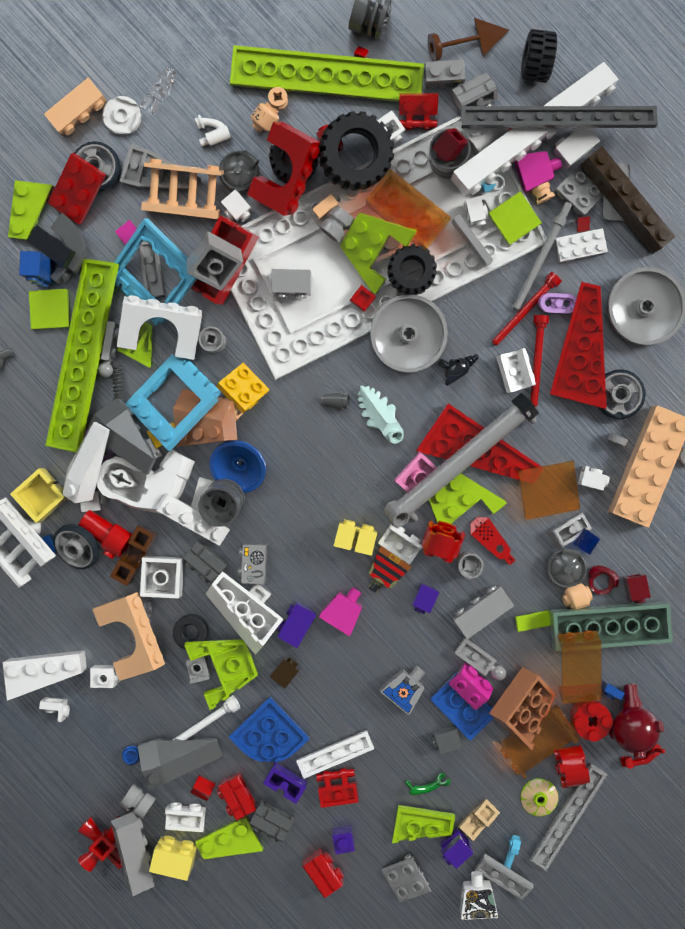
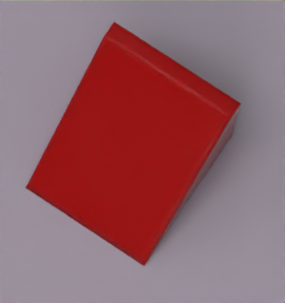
(361, 52)
(583, 224)

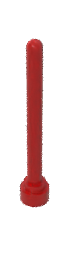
(551, 281)
(540, 322)

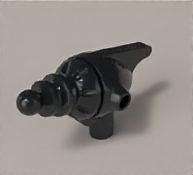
(457, 367)

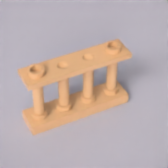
(172, 205)

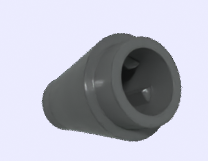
(336, 400)

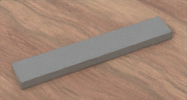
(567, 819)

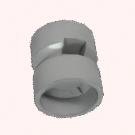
(337, 223)
(212, 340)
(469, 564)
(137, 801)

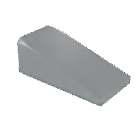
(569, 530)

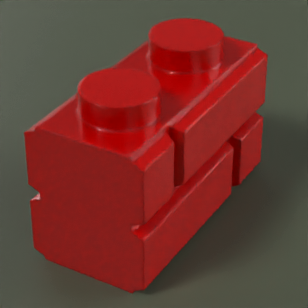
(237, 796)
(323, 873)

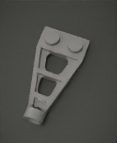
(134, 170)

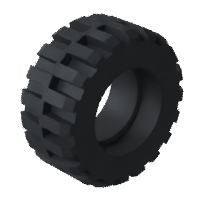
(378, 137)

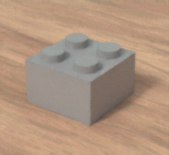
(214, 261)

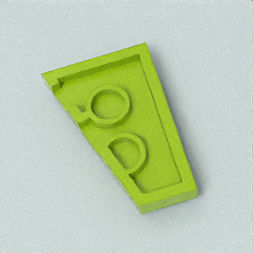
(27, 204)
(420, 823)
(230, 840)

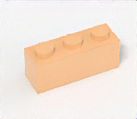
(75, 107)

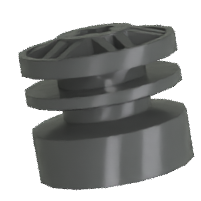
(370, 14)
(446, 169)
(217, 510)

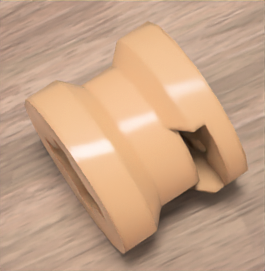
(278, 102)
(543, 193)

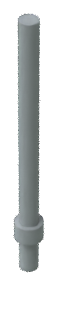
(559, 222)

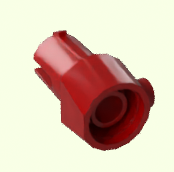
(111, 536)

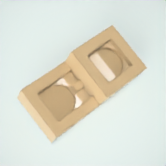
(478, 819)

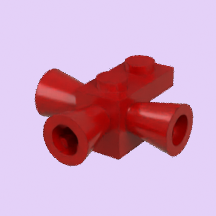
(101, 847)

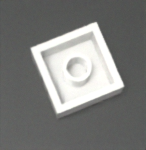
(162, 577)

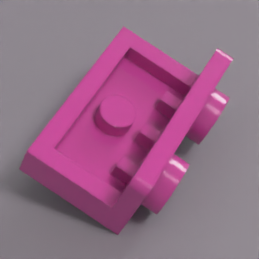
(471, 686)

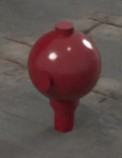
(634, 726)

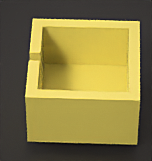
(39, 495)
(355, 537)
(173, 858)

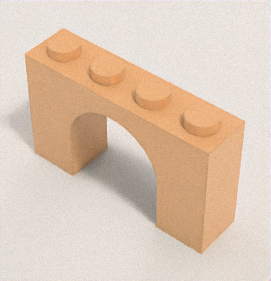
(132, 613)

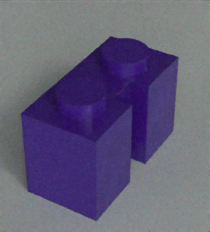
(296, 624)
(286, 780)
(456, 848)

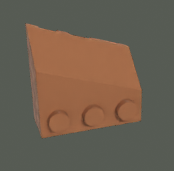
(213, 427)
(524, 706)

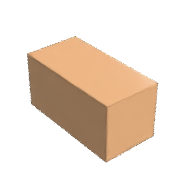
(325, 207)

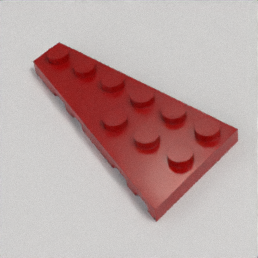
(582, 363)
(455, 429)

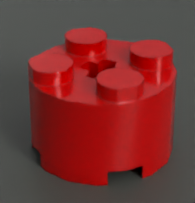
(442, 541)
(595, 729)
(571, 766)

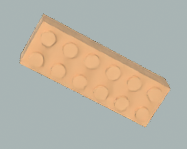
(649, 466)

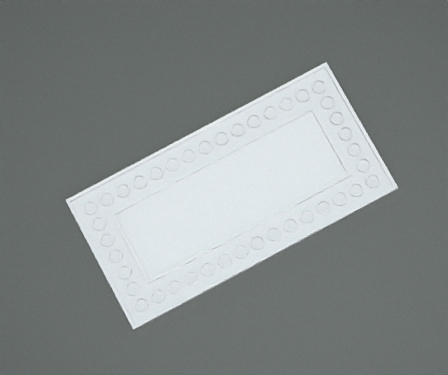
(303, 330)

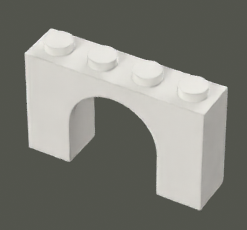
(137, 311)

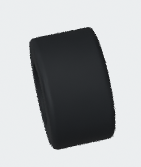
(190, 619)

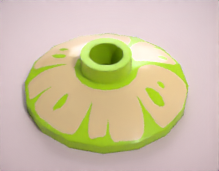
(539, 788)

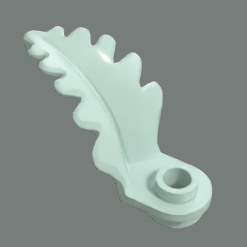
(380, 415)

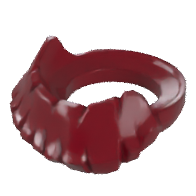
(613, 579)

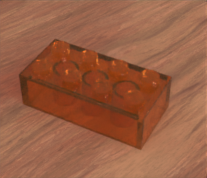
(404, 205)

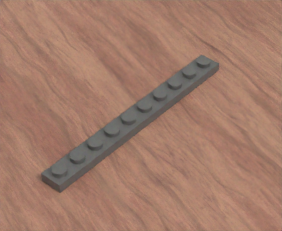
(558, 116)

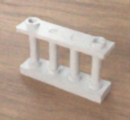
(28, 540)

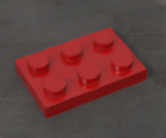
(76, 188)

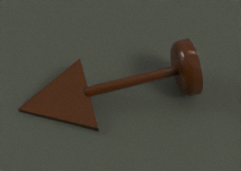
(487, 35)

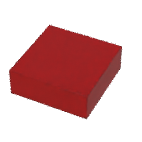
(362, 298)

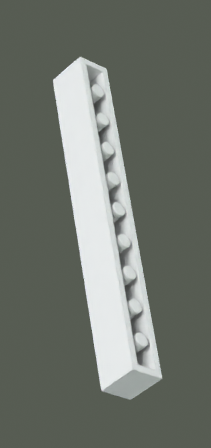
(518, 141)

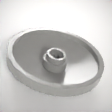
(660, 295)
(426, 327)

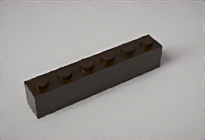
(627, 200)

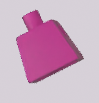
(536, 170)
(343, 611)

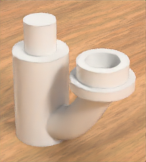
(213, 137)

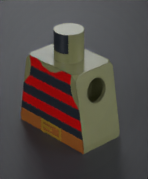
(386, 569)

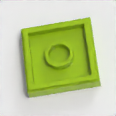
(514, 218)
(49, 309)

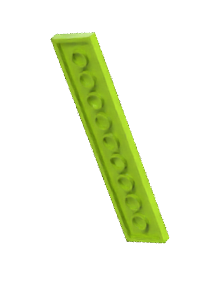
(324, 73)
(82, 354)

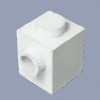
(236, 207)
(103, 676)

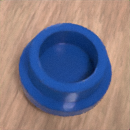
(131, 755)

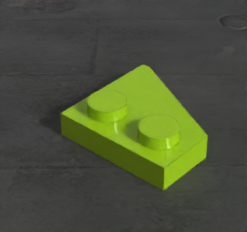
(144, 346)

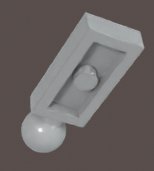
(109, 350)
(479, 659)

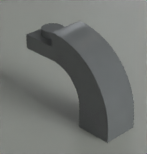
(73, 239)

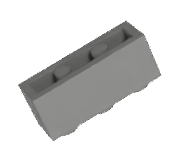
(482, 611)

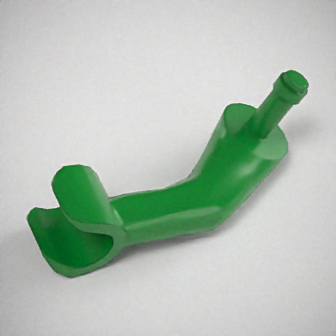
(416, 790)

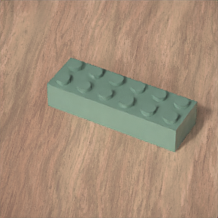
(616, 624)

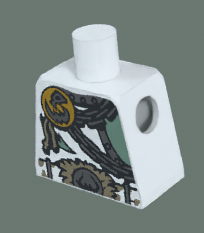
(477, 898)

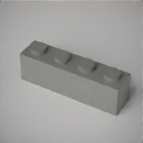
(132, 853)

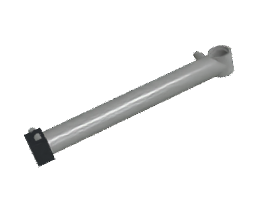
(403, 509)

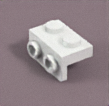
(516, 370)
(400, 544)
(185, 817)

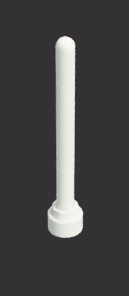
(230, 705)

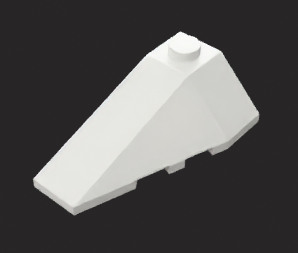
(86, 465)

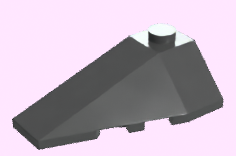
(124, 435)
(171, 759)

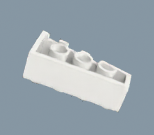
(243, 611)
(35, 672)

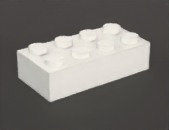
(580, 246)

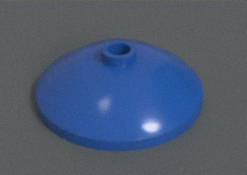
(225, 464)

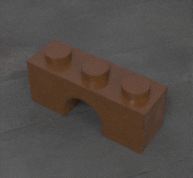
(132, 559)

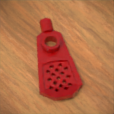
(493, 541)

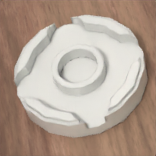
(122, 115)

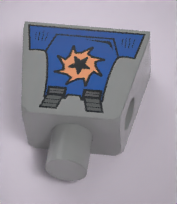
(404, 688)

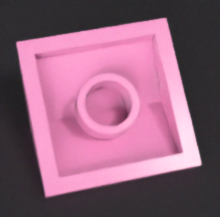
(415, 472)

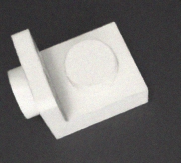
(52, 705)

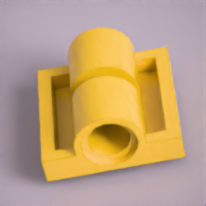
(243, 388)

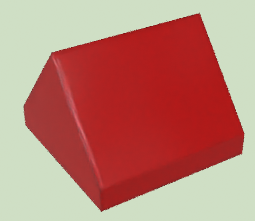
(203, 788)

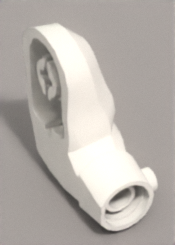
(141, 491)

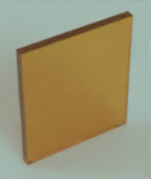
(549, 490)

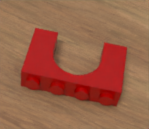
(302, 151)

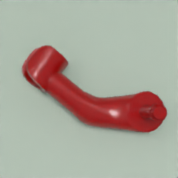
(626, 761)

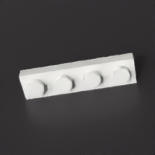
(190, 518)
(335, 754)

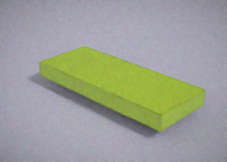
(532, 620)

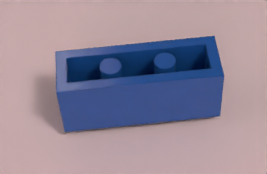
(37, 268)

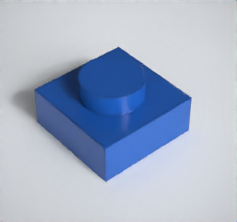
(612, 691)

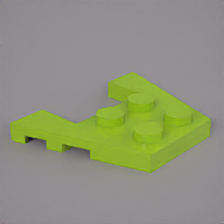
(366, 241)
(459, 497)
(232, 664)

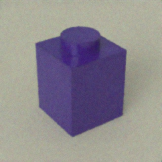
(424, 598)
(343, 839)

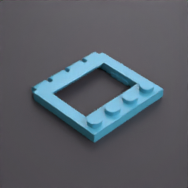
(161, 246)
(154, 420)

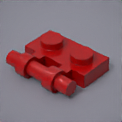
(418, 104)
(337, 794)

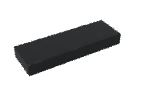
(51, 246)

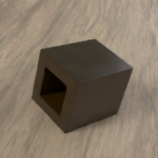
(285, 671)

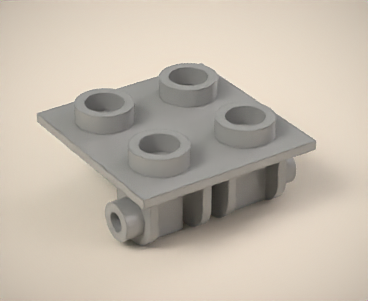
(579, 192)
(406, 879)

